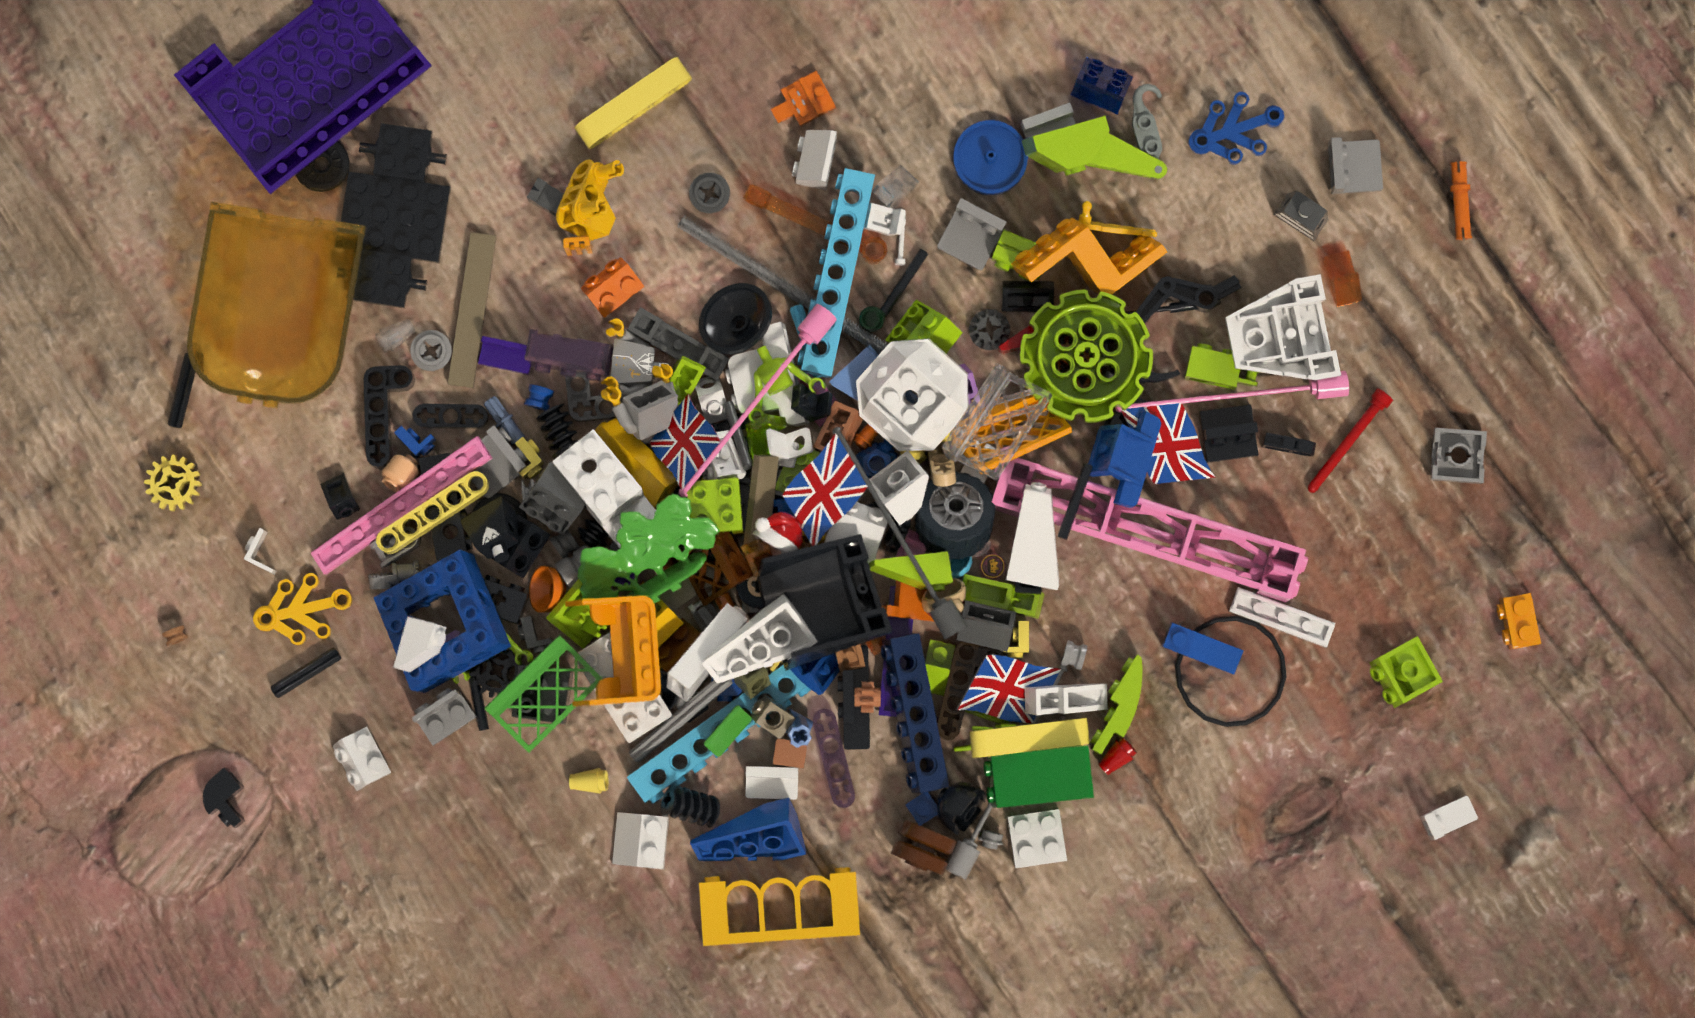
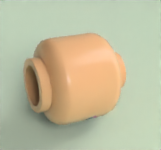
(400, 472)

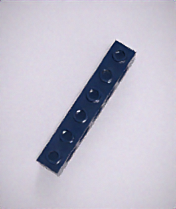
(925, 723)

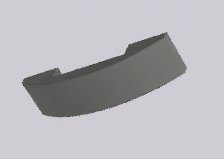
(676, 343)

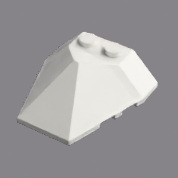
(1284, 333)

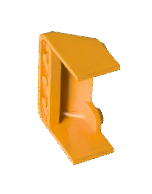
(633, 649)

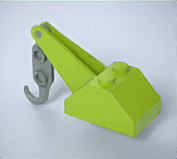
(1092, 145)

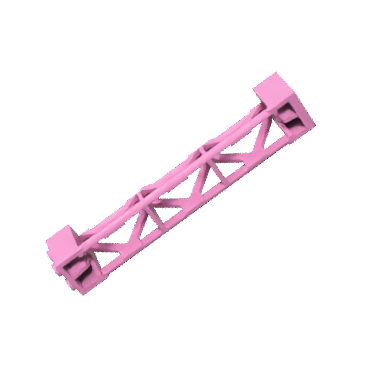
(1275, 571)

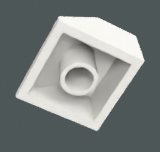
(815, 159)
(901, 487)
(640, 840)

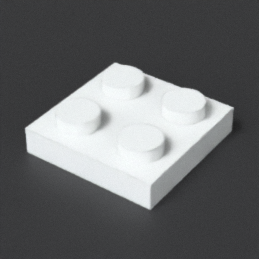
(1037, 838)

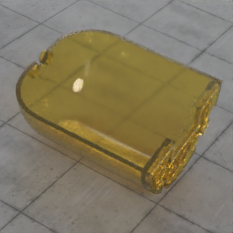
(273, 304)

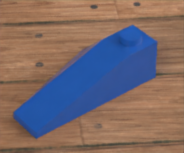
(761, 832)

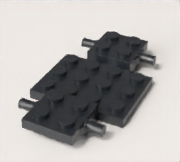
(400, 214)

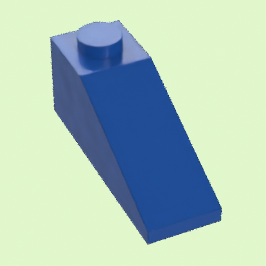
(1202, 648)

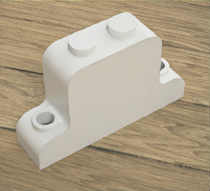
(742, 371)

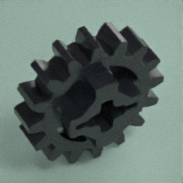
(487, 676)

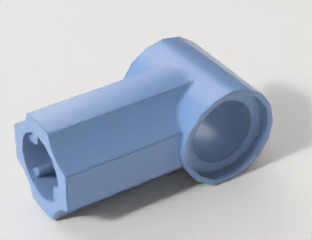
(799, 730)

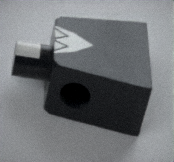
(493, 529)

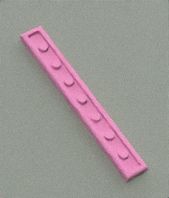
(365, 529)

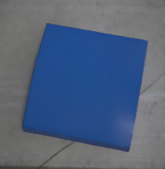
(818, 673)

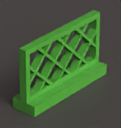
(527, 677)

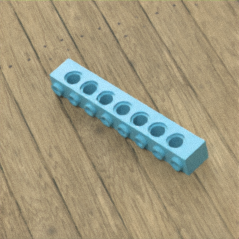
(861, 184)
(642, 777)

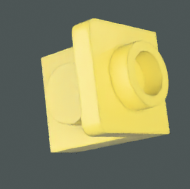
(1020, 635)

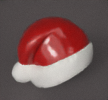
(780, 531)

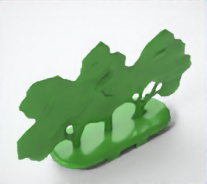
(649, 546)

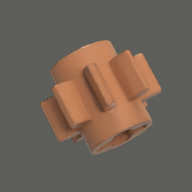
(867, 697)

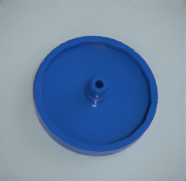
(990, 157)

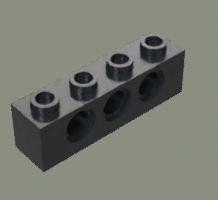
(442, 545)

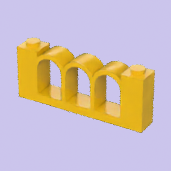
(715, 910)

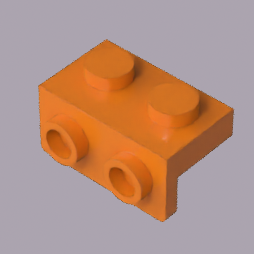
(612, 286)

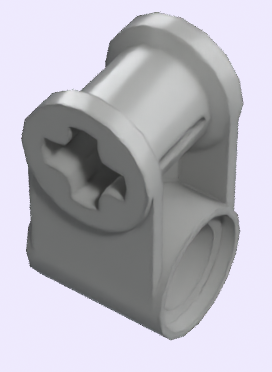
(388, 542)

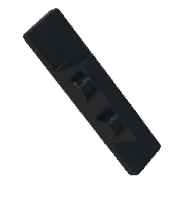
(855, 723)

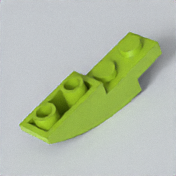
(1125, 695)

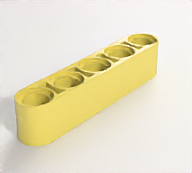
(633, 103)
(419, 514)
(1029, 737)

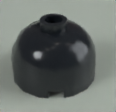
(959, 805)

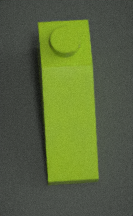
(934, 565)

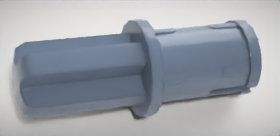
(503, 419)

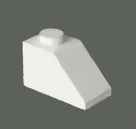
(419, 643)

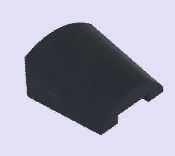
(831, 593)

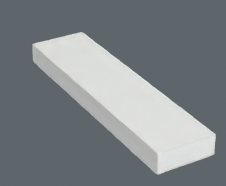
(1282, 617)

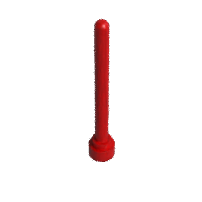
(1379, 401)

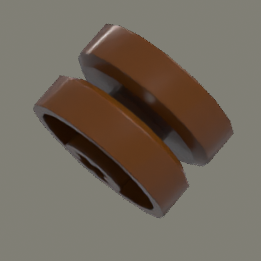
(923, 848)

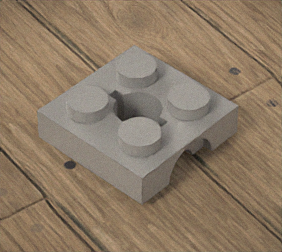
(1445, 468)

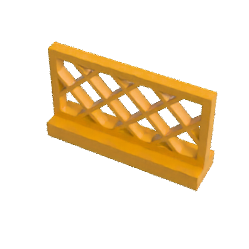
(1044, 435)

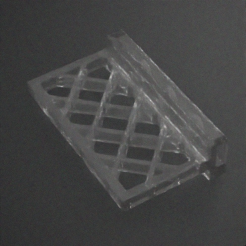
(976, 415)

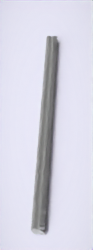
(773, 280)

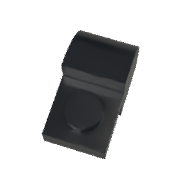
(218, 793)

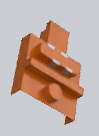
(804, 100)

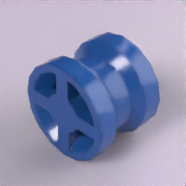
(538, 397)

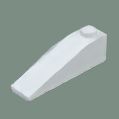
(761, 642)

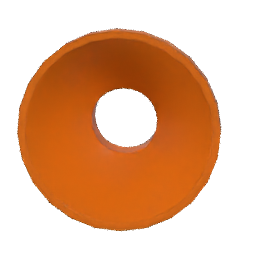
(546, 589)

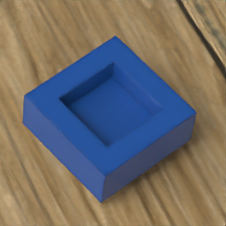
(922, 808)

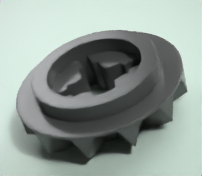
(706, 181)
(982, 339)

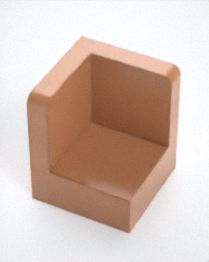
(789, 755)

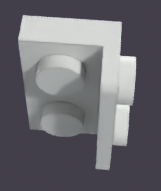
(726, 463)

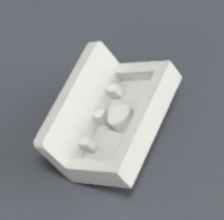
(361, 759)

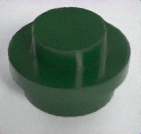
(872, 318)

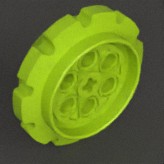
(1129, 361)

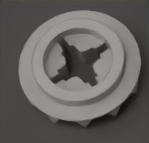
(434, 339)

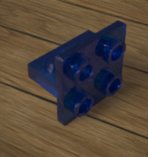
(1101, 85)

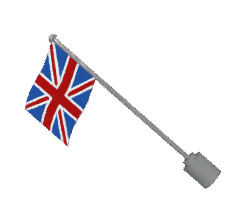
(998, 692)

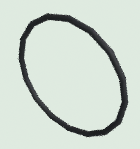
(1272, 703)

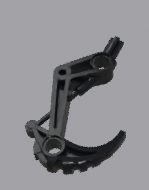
(1185, 298)

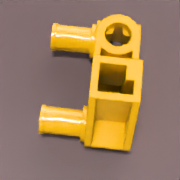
(584, 205)

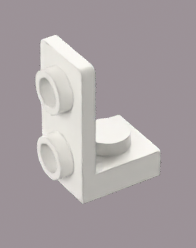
(1448, 818)

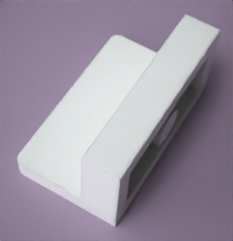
(1048, 121)
(771, 782)

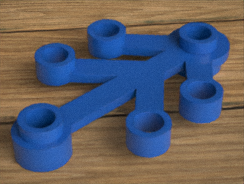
(1231, 130)

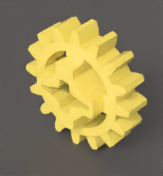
(162, 486)

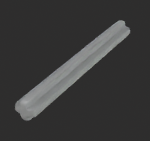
(678, 719)

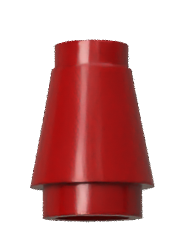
(1117, 756)

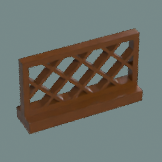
(727, 560)

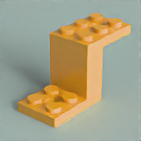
(1088, 257)

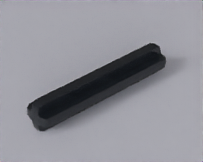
(182, 394)
(305, 672)

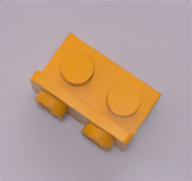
(1519, 621)

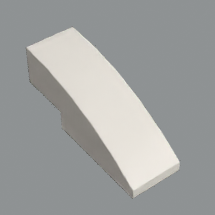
(1065, 698)

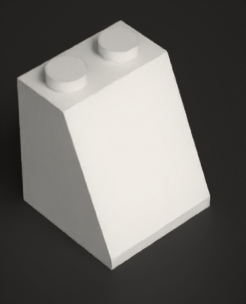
(864, 521)

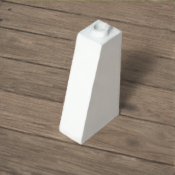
(1034, 545)
(689, 672)

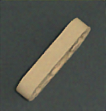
(941, 467)

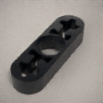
(470, 409)

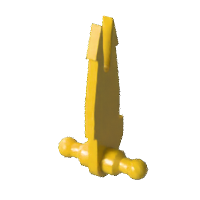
(1085, 218)

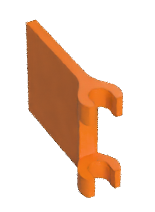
(908, 603)

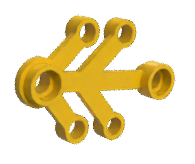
(298, 610)

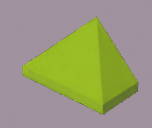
(685, 377)

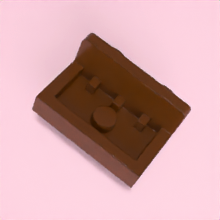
(677, 645)

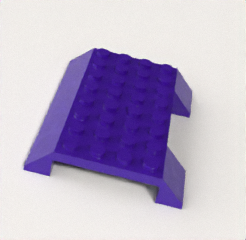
(304, 85)

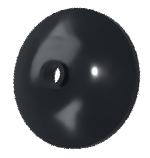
(728, 311)

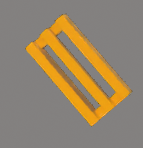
(577, 246)

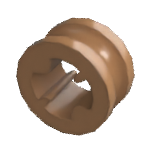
(175, 635)

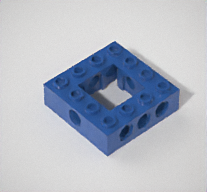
(484, 633)

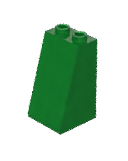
(1039, 776)

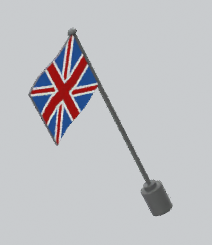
(830, 490)

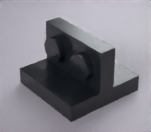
(1229, 433)

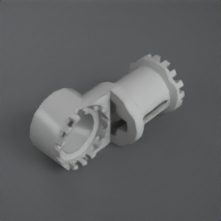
(399, 573)

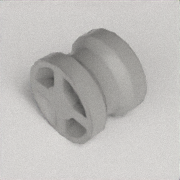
(1074, 655)

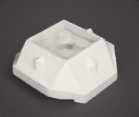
(932, 375)

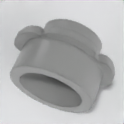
(991, 839)

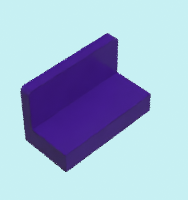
(504, 355)

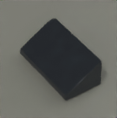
(1026, 295)

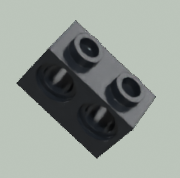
(527, 549)

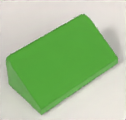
(727, 731)

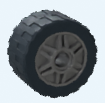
(956, 517)

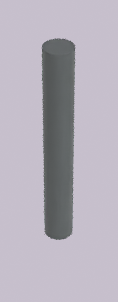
(738, 436)

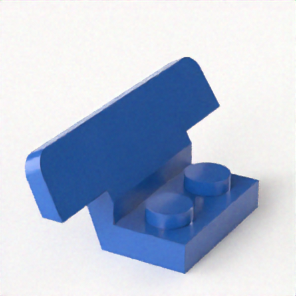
(1125, 456)

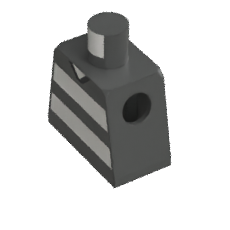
(1302, 214)

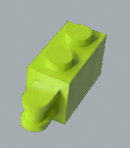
(1216, 368)

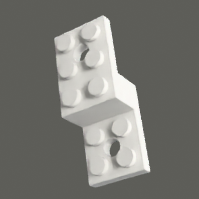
(606, 489)

